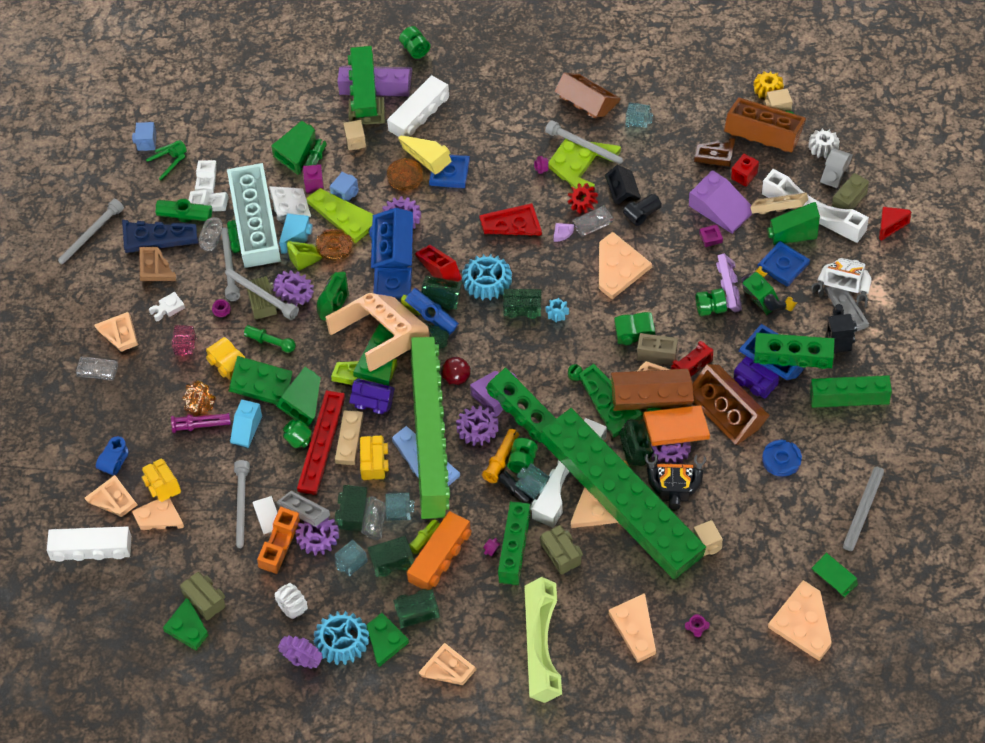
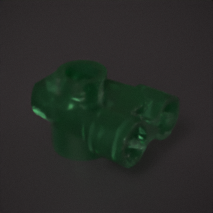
(439, 335)

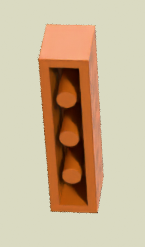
(439, 551)

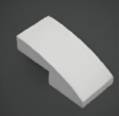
(206, 176)
(216, 200)

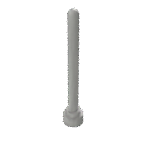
(553, 128)
(114, 208)
(232, 292)
(289, 310)
(241, 469)

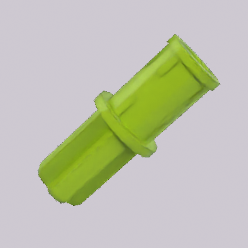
(424, 536)

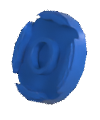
(781, 458)

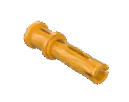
(497, 462)

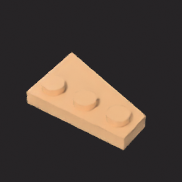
(635, 627)

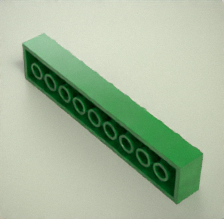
(622, 493)

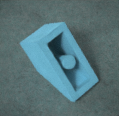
(295, 229)
(245, 423)

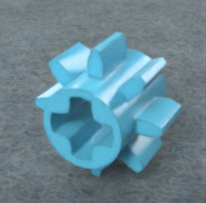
(557, 310)

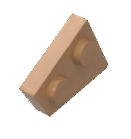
(154, 266)

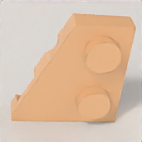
(119, 331)
(112, 497)
(157, 515)
(448, 667)

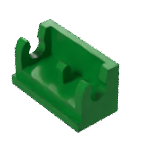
(835, 575)

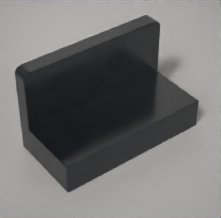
(622, 184)

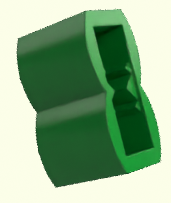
(630, 326)

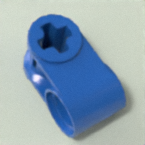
(112, 456)

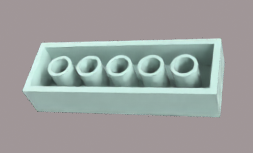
(253, 215)

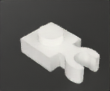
(168, 305)

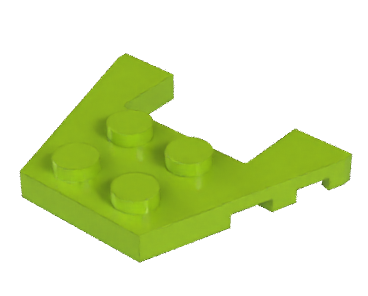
(573, 160)

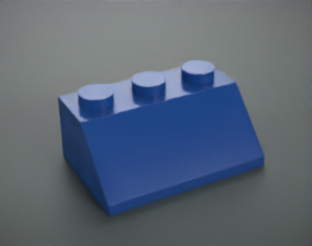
(392, 238)
(748, 348)

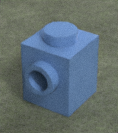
(145, 136)
(344, 186)

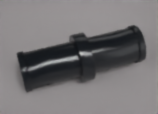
(509, 482)

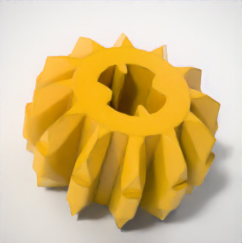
(766, 83)

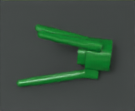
(175, 149)

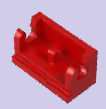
(695, 359)

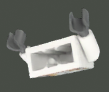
(845, 275)

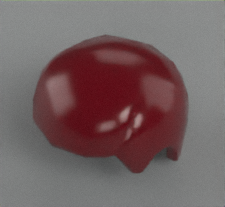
(455, 370)

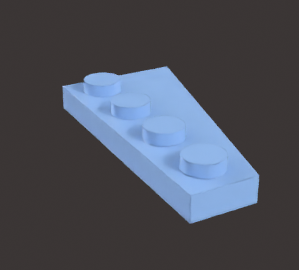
(406, 444)

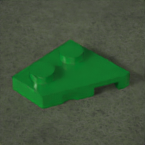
(186, 626)
(385, 638)

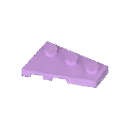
(725, 267)

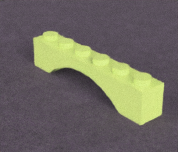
(539, 604)

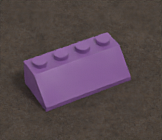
(388, 80)

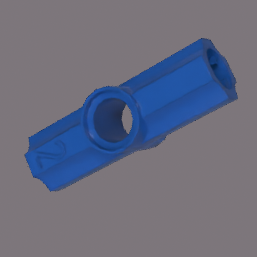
(422, 303)

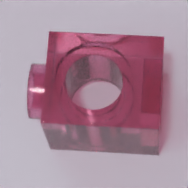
(183, 340)

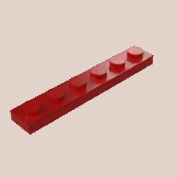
(321, 442)

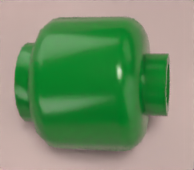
(297, 433)

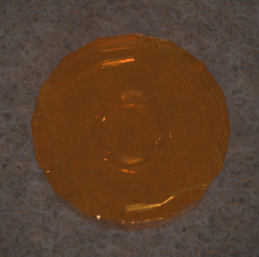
(404, 174)
(333, 244)

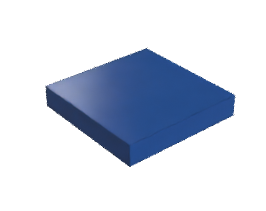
(453, 174)
(784, 263)
(393, 281)

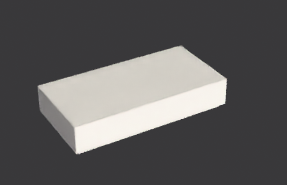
(266, 514)

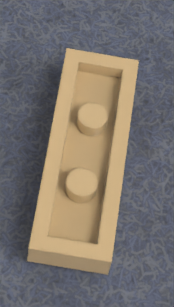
(779, 203)
(349, 437)

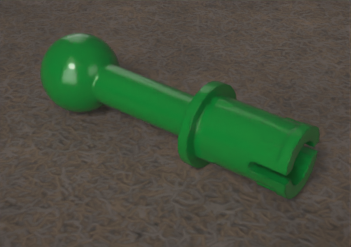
(287, 345)

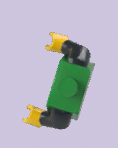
(763, 294)

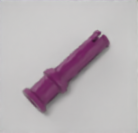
(190, 422)

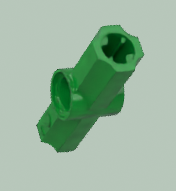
(183, 210)

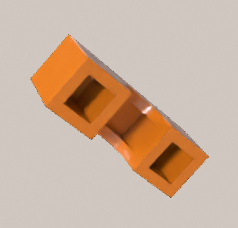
(275, 549)

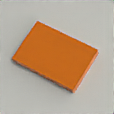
(676, 425)

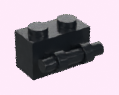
(842, 329)

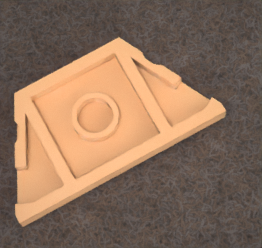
(590, 512)

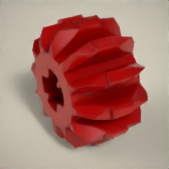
(576, 197)

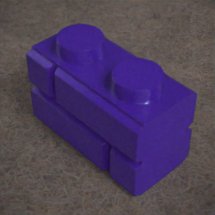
(755, 377)
(372, 395)

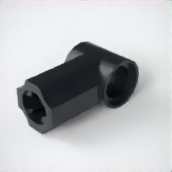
(639, 211)

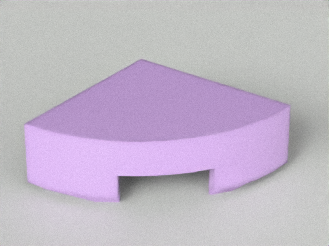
(563, 231)

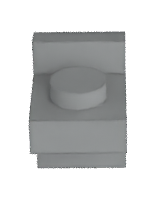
(836, 164)

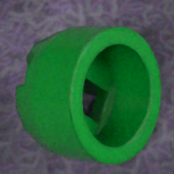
(575, 376)

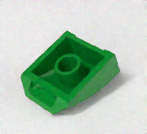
(333, 295)

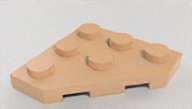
(619, 265)
(804, 621)

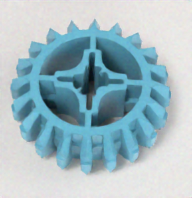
(487, 271)
(343, 646)

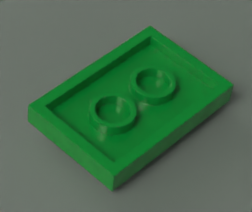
(259, 380)

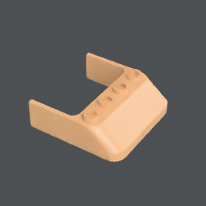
(391, 315)

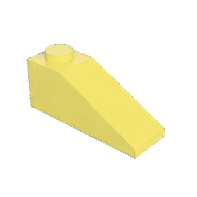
(427, 152)

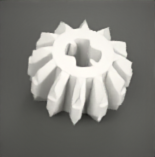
(823, 142)
(291, 600)

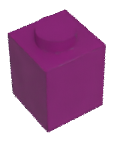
(313, 178)

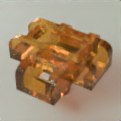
(199, 400)

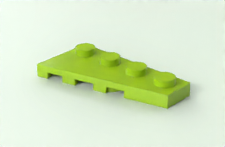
(342, 214)

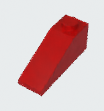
(438, 263)

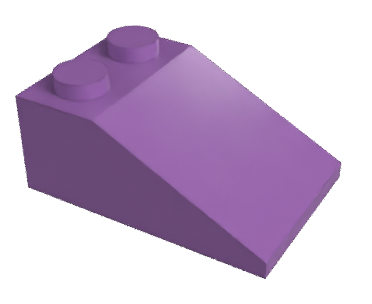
(720, 202)

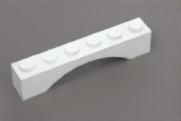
(842, 221)
(548, 506)

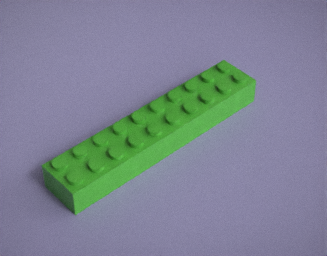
(429, 428)

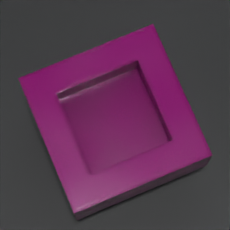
(711, 235)

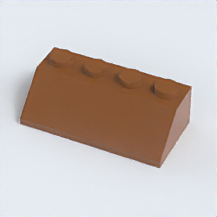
(764, 124)
(652, 389)
(727, 404)

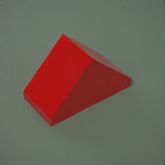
(893, 220)

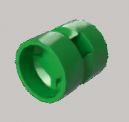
(414, 42)
(711, 302)
(522, 454)

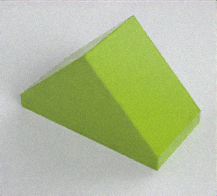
(302, 254)

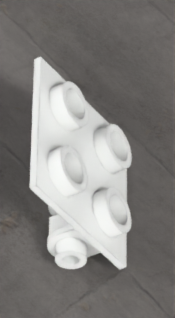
(288, 201)

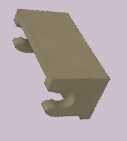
(657, 349)

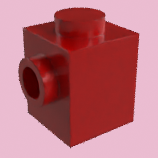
(745, 170)

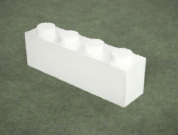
(418, 107)
(89, 543)

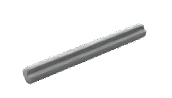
(863, 509)

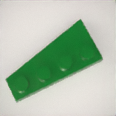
(383, 373)
(600, 392)

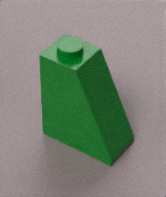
(294, 146)
(795, 225)
(301, 397)

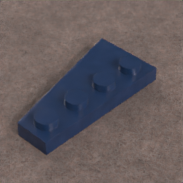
(157, 235)

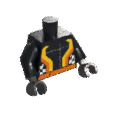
(675, 481)

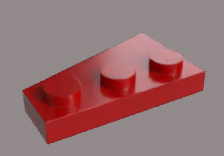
(512, 221)

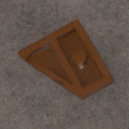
(715, 153)

